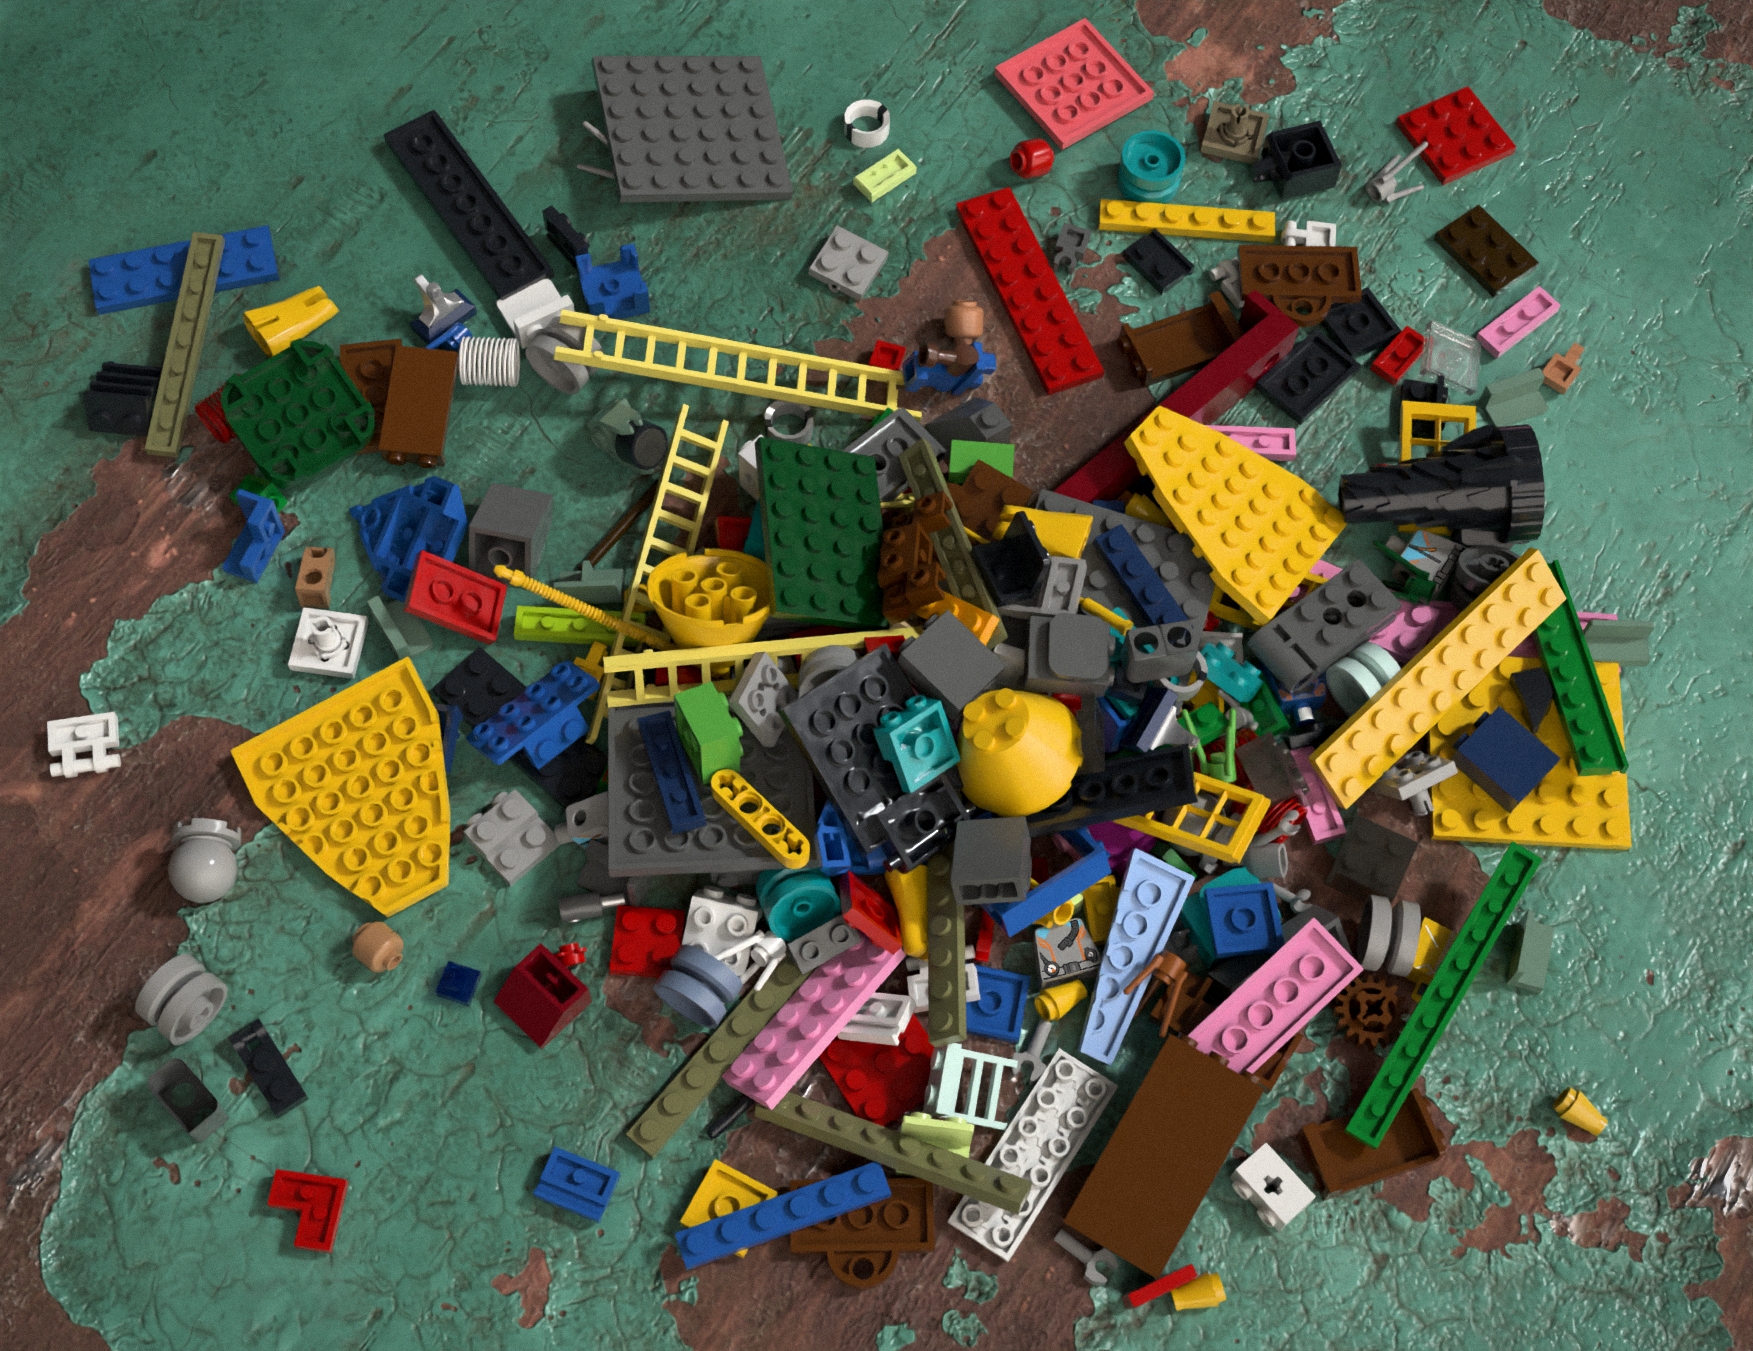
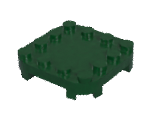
(297, 413)

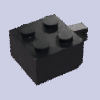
(1298, 161)

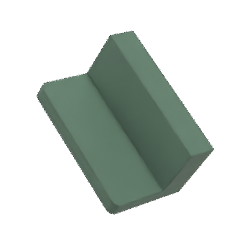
(1514, 399)
(401, 629)
(1619, 641)
(1530, 954)

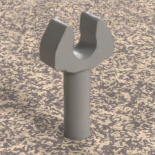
(1033, 1052)
(1088, 1257)

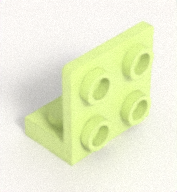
(951, 1134)

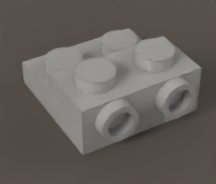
(510, 836)

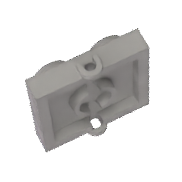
(848, 263)

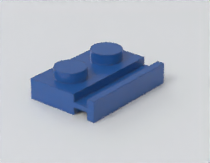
(577, 1184)

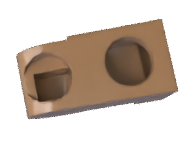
(315, 577)

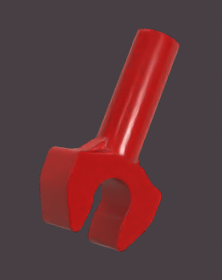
(984, 938)

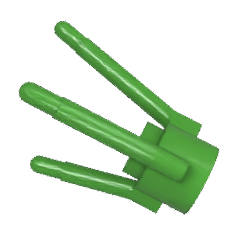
(1221, 763)

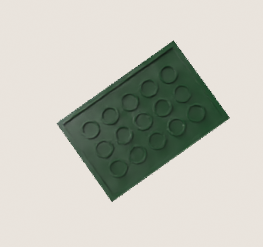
(821, 534)

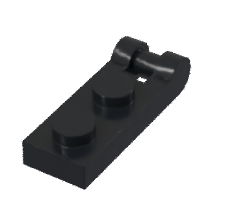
(269, 1069)

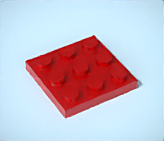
(1458, 134)
(881, 1079)

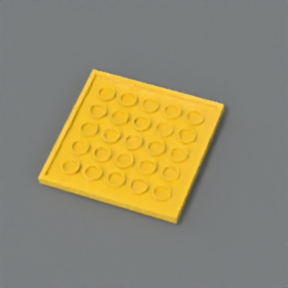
(1562, 806)

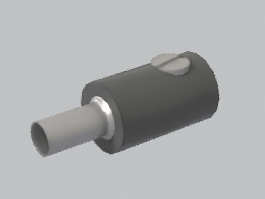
(587, 905)

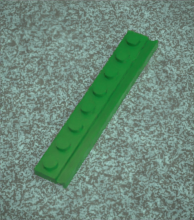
(1578, 690)

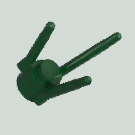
(1416, 589)

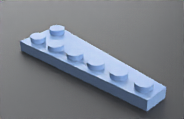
(1139, 929)

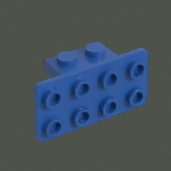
(538, 720)

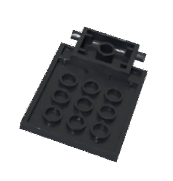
(838, 742)

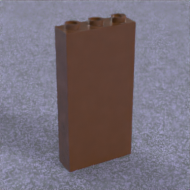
(1165, 1154)

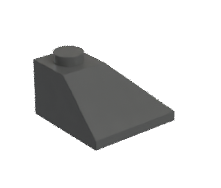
(971, 421)

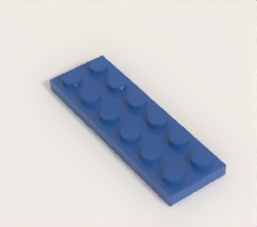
(157, 272)

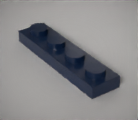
(1138, 578)
(671, 772)

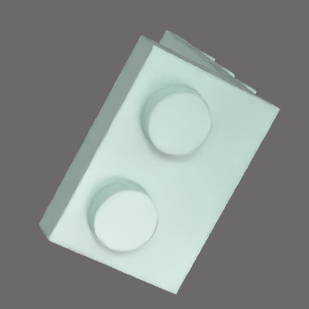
(945, 1079)

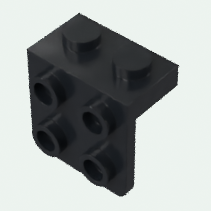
(1014, 564)

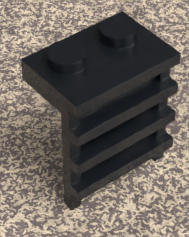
(122, 398)

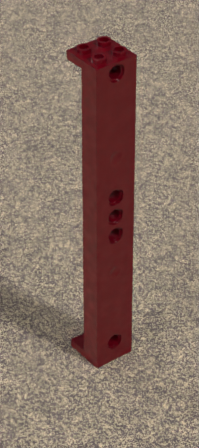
(1202, 398)

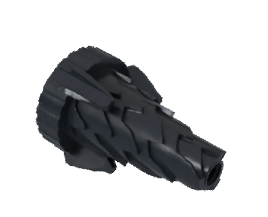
(1478, 486)

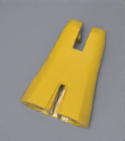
(289, 319)
(1058, 532)
(912, 907)

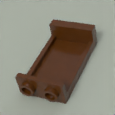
(1180, 341)
(418, 406)
(1345, 1164)

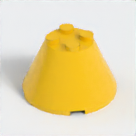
(711, 599)
(1017, 751)

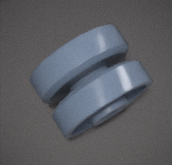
(698, 986)

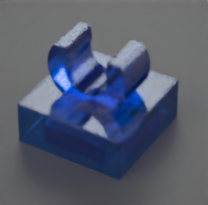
(458, 983)

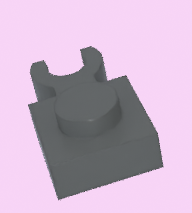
(1071, 246)

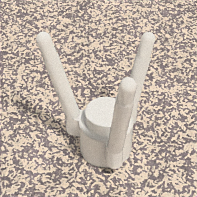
(767, 950)

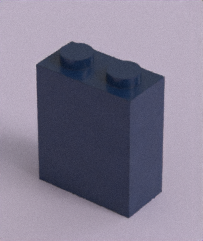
(1503, 758)

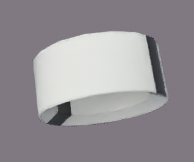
(866, 108)

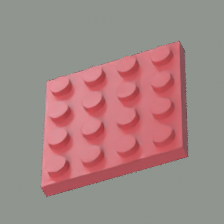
(1073, 83)

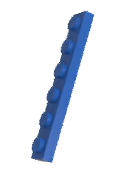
(782, 1215)

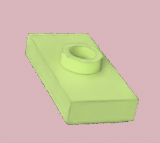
(884, 175)

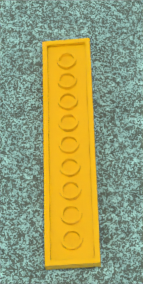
(1437, 678)

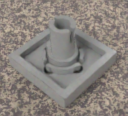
(756, 696)
(1412, 779)

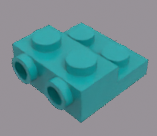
(1236, 679)
(917, 742)

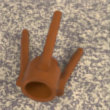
(1167, 969)

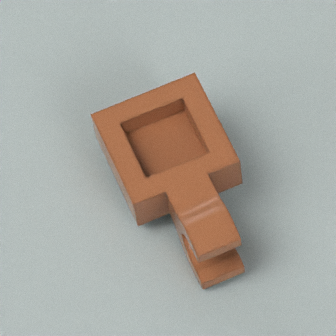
(1562, 370)

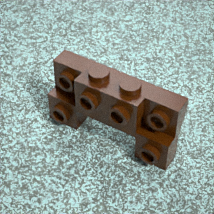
(906, 558)
(1193, 1010)

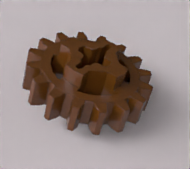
(1360, 1003)

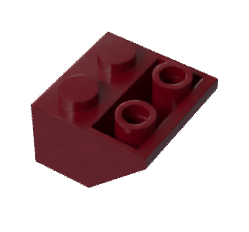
(542, 996)

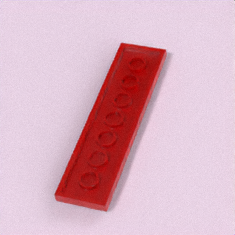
(1029, 291)

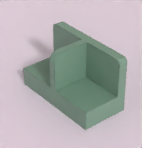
(593, 585)

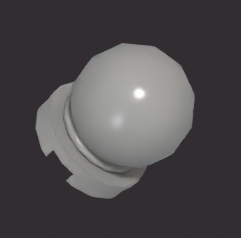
(1194, 824)
(204, 861)

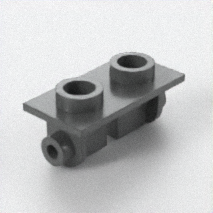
(822, 944)

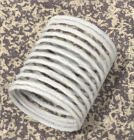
(467, 354)

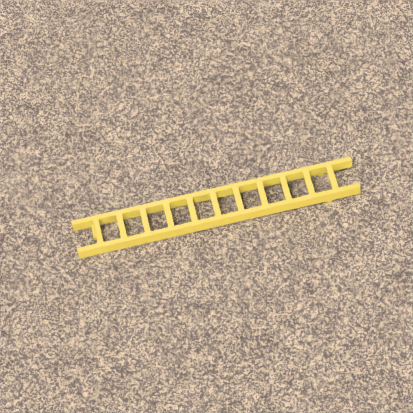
(743, 351)
(648, 540)
(733, 652)

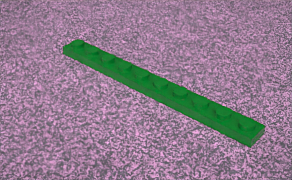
(1442, 996)

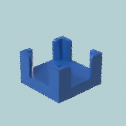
(614, 287)

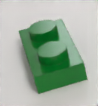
(1266, 711)

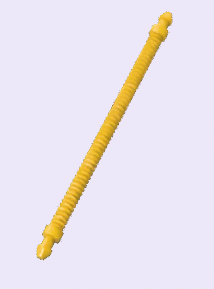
(518, 579)

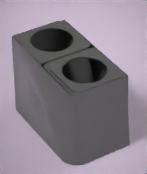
(1158, 665)
(176, 1073)

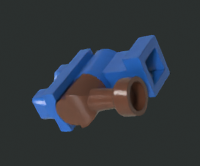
(946, 368)

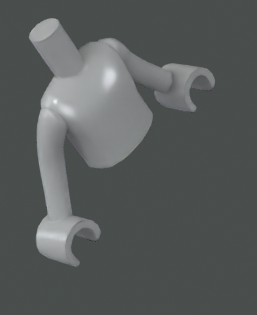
(1271, 860)

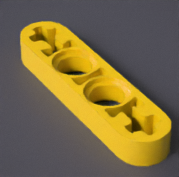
(762, 816)

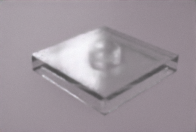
(1451, 355)

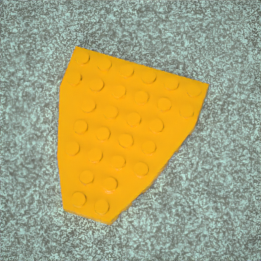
(1240, 510)
(361, 787)

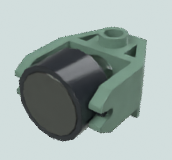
(628, 437)

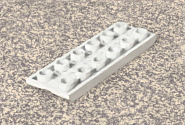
(1039, 1149)

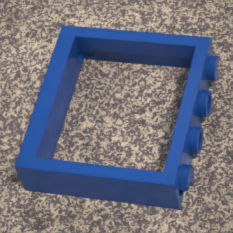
(1056, 890)

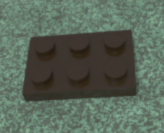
(1486, 251)

